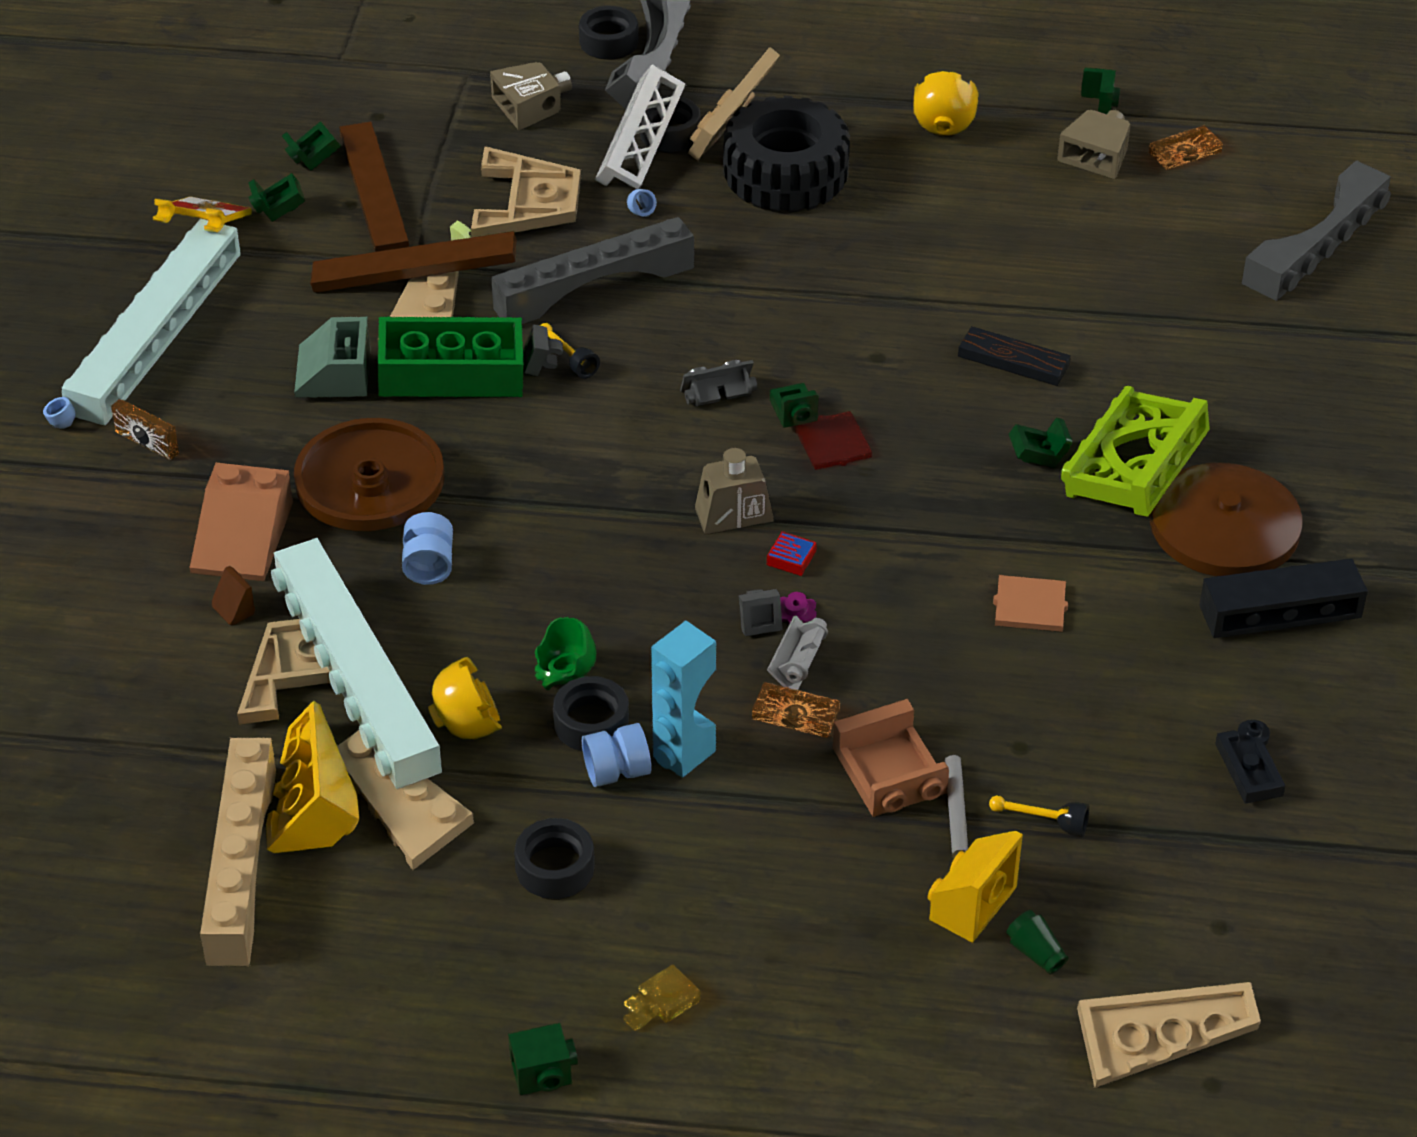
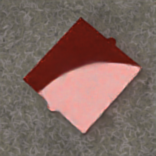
(833, 440)

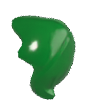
(564, 652)

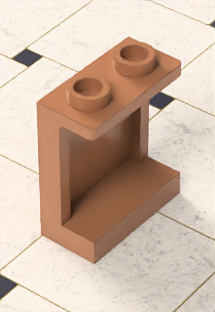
(888, 758)

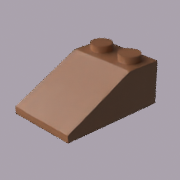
(241, 520)

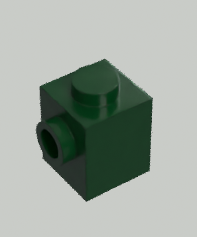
(541, 1058)

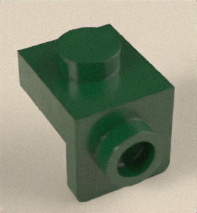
(1100, 85)
(312, 146)
(278, 198)
(795, 404)
(1041, 446)

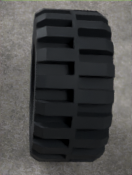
(786, 153)

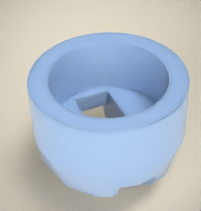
(645, 199)
(60, 412)

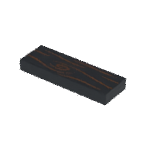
(1014, 356)

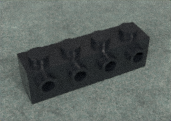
(1283, 598)

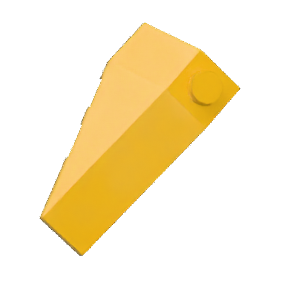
(315, 790)

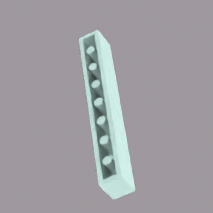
(151, 322)
(356, 664)

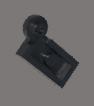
(1250, 761)

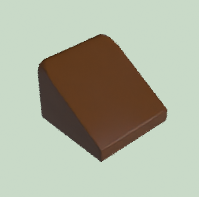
(233, 597)

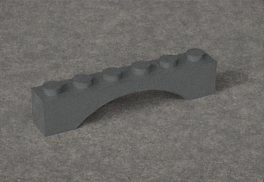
(663, 24)
(1283, 262)
(534, 288)

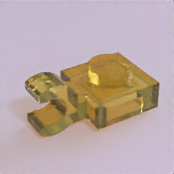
(663, 995)

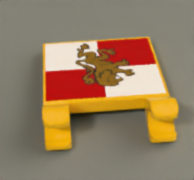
(215, 212)

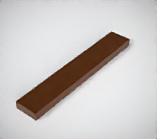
(373, 187)
(414, 261)

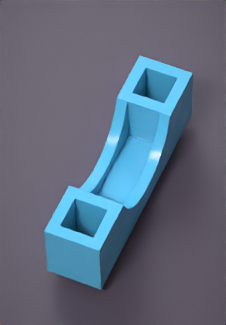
(679, 671)

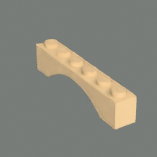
(230, 894)

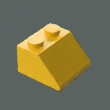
(976, 885)

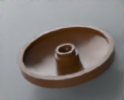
(369, 474)
(1227, 520)

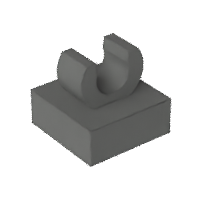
(539, 349)
(760, 612)

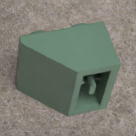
(335, 360)

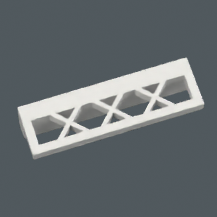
(629, 127)

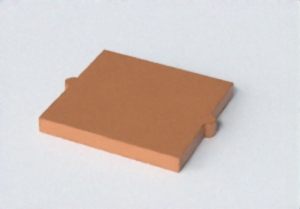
(1030, 603)

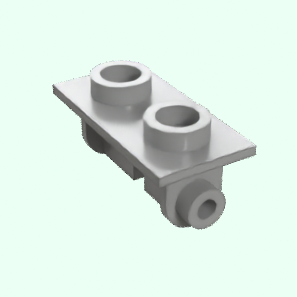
(797, 651)

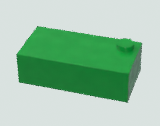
(450, 357)

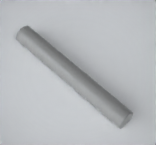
(956, 805)

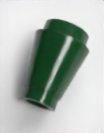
(1036, 940)

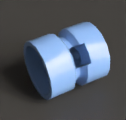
(427, 548)
(622, 753)

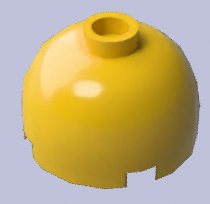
(945, 103)
(463, 702)

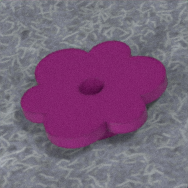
(799, 606)

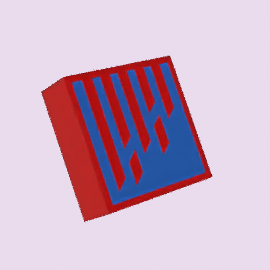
(791, 553)

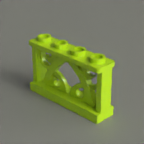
(1178, 422)

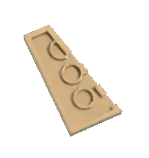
(428, 296)
(416, 817)
(1157, 1027)

